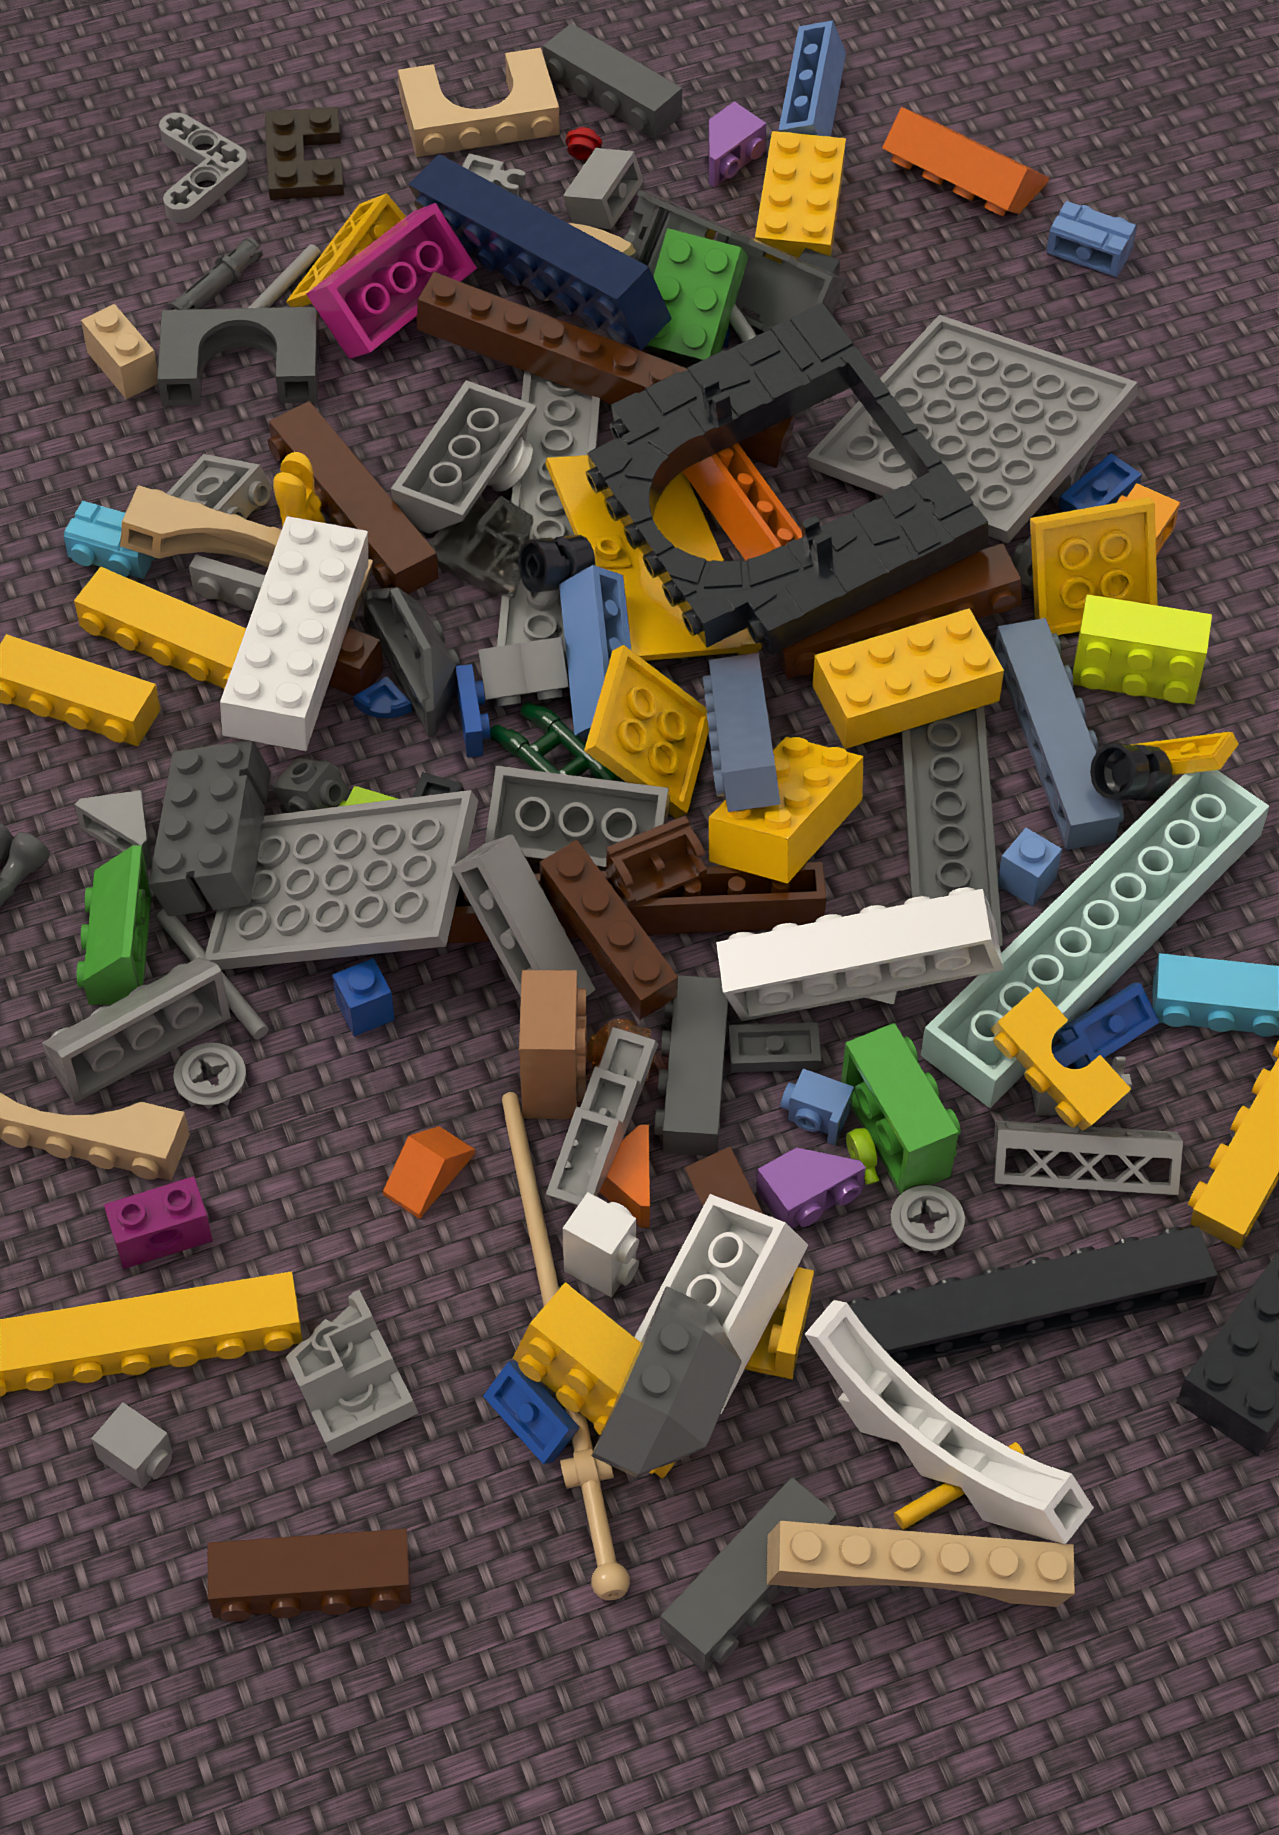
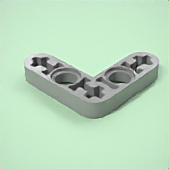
(185, 198)

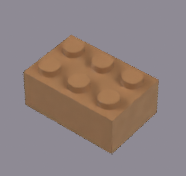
(552, 1043)

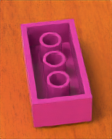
(382, 283)

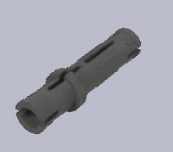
(226, 270)

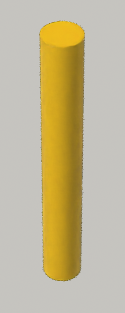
(933, 1501)

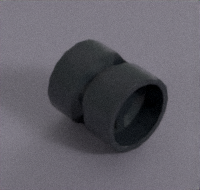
(550, 561)
(1131, 772)

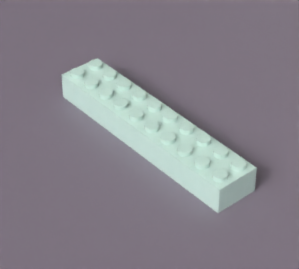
(1099, 924)

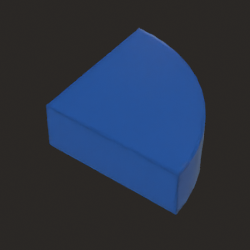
(382, 700)

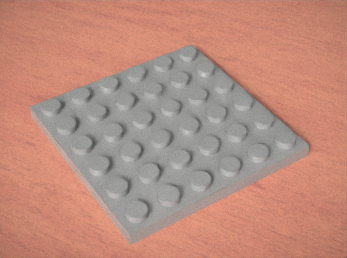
(993, 412)

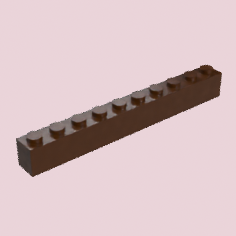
(558, 351)
(715, 903)

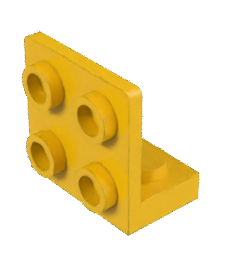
(781, 1340)

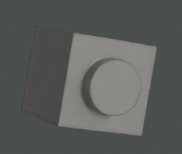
(133, 1446)

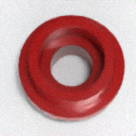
(582, 143)

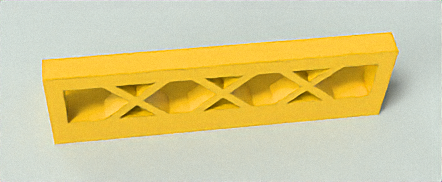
(361, 229)

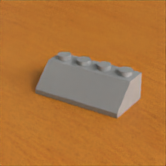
(460, 456)
(138, 1028)

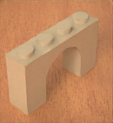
(443, 127)

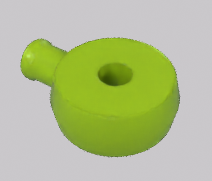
(862, 1148)

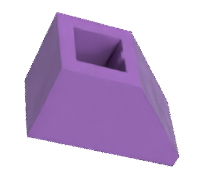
(733, 142)
(807, 1184)

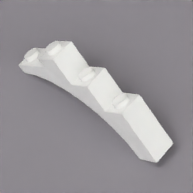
(941, 1444)

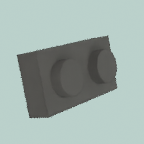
(774, 1047)

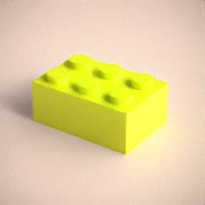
(1141, 649)

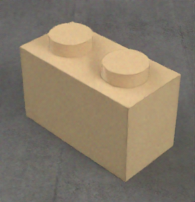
(120, 351)

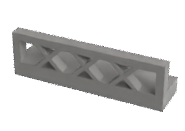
(1093, 1140)

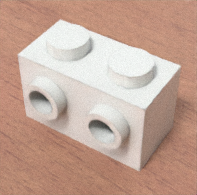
(601, 1244)

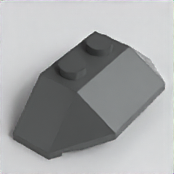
(414, 652)
(670, 1389)

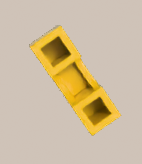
(1080, 1093)

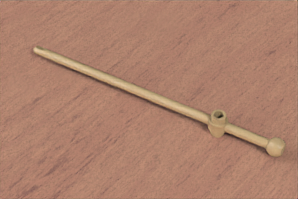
(610, 1578)

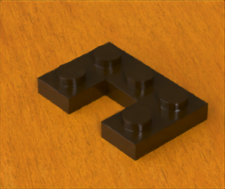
(288, 171)

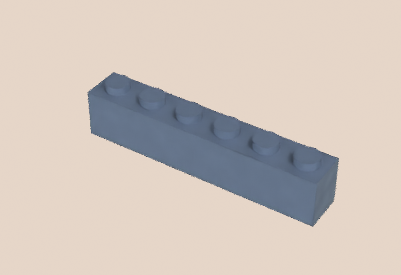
(1056, 732)
(740, 733)

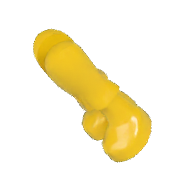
(296, 490)

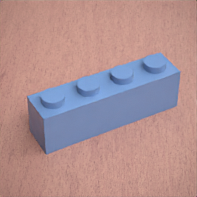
(813, 81)
(593, 627)

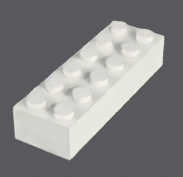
(294, 634)
(860, 954)

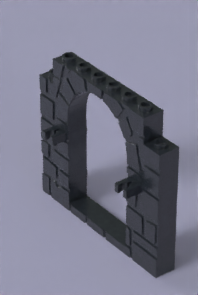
(833, 565)

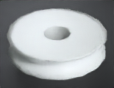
(512, 466)

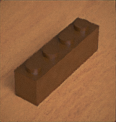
(608, 929)
(309, 1574)

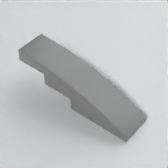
(603, 1117)

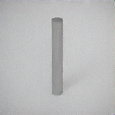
(287, 278)

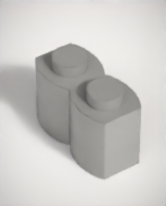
(524, 669)

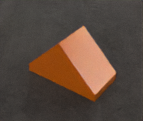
(426, 1169)
(629, 1176)

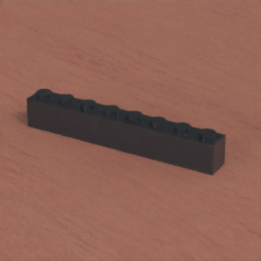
(1040, 1296)

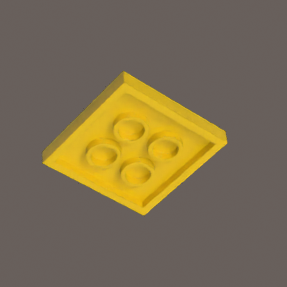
(1092, 553)
(648, 729)

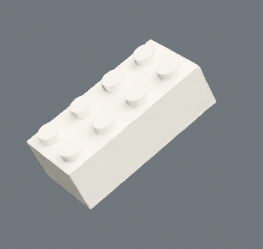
(738, 1268)

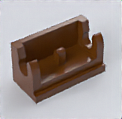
(655, 862)
(723, 1178)

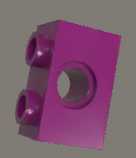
(158, 1222)

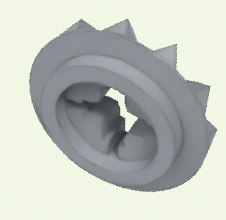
(217, 1059)
(940, 1206)

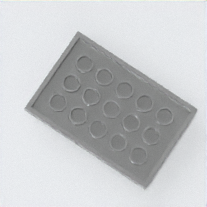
(349, 882)

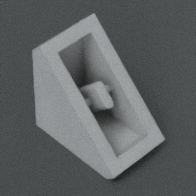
(116, 821)

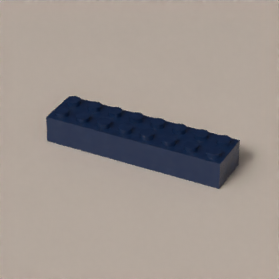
(545, 253)

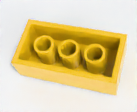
(801, 193)
(907, 678)
(816, 795)
(579, 1356)

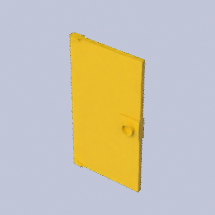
(653, 623)

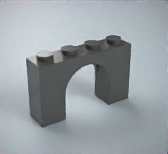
(197, 335)

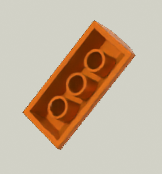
(963, 162)

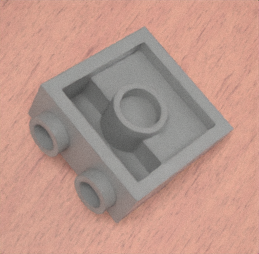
(224, 485)

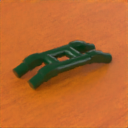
(556, 734)

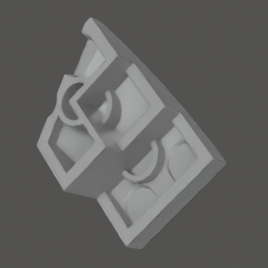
(350, 1378)

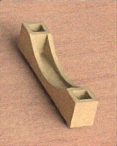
(172, 526)
(133, 1138)
(855, 1556)

